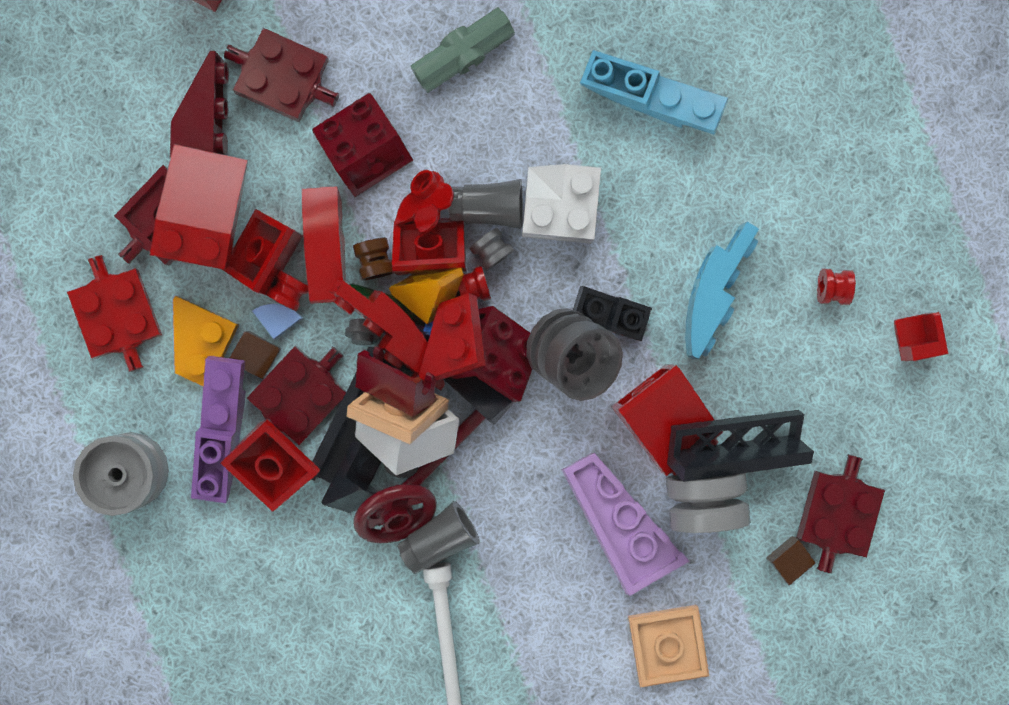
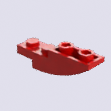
(402, 338)

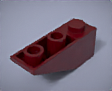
(203, 108)

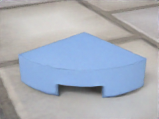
(277, 318)

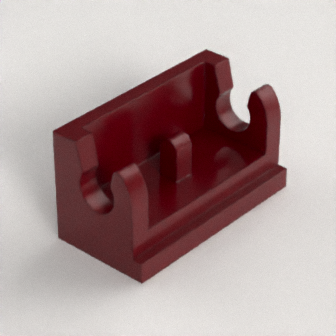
(393, 385)

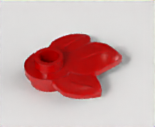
(425, 201)

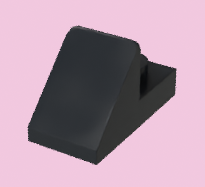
(353, 479)

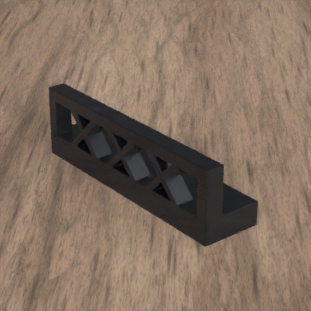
(339, 434)
(734, 456)

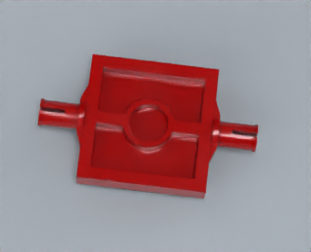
(114, 313)

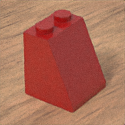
(658, 404)

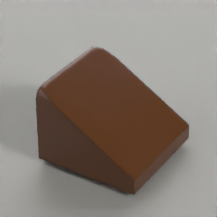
(256, 353)
(791, 560)

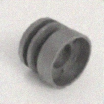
(574, 354)

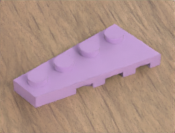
(627, 535)

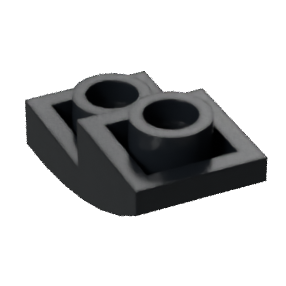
(613, 313)

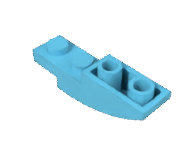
(653, 94)
(708, 301)

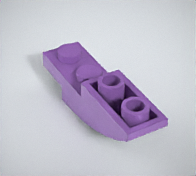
(219, 428)

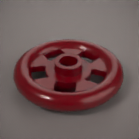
(394, 514)

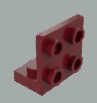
(362, 144)
(504, 353)

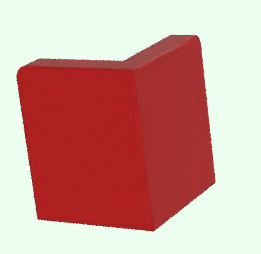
(920, 336)

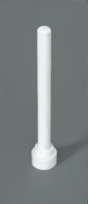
(438, 580)

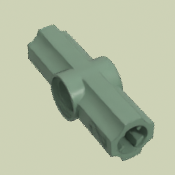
(462, 49)

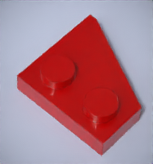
(454, 339)

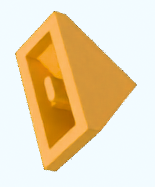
(425, 291)

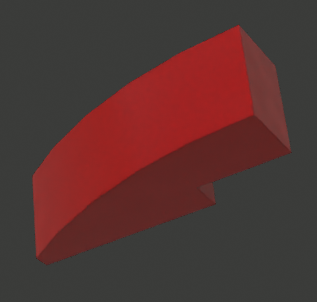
(323, 241)

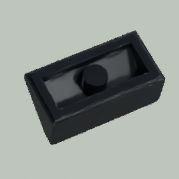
(482, 397)

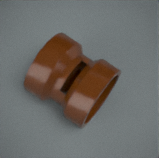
(371, 251)

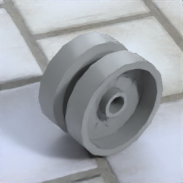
(120, 473)
(708, 504)

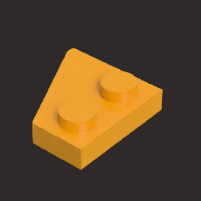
(198, 336)

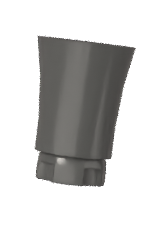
(489, 204)
(438, 539)

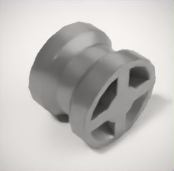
(491, 249)

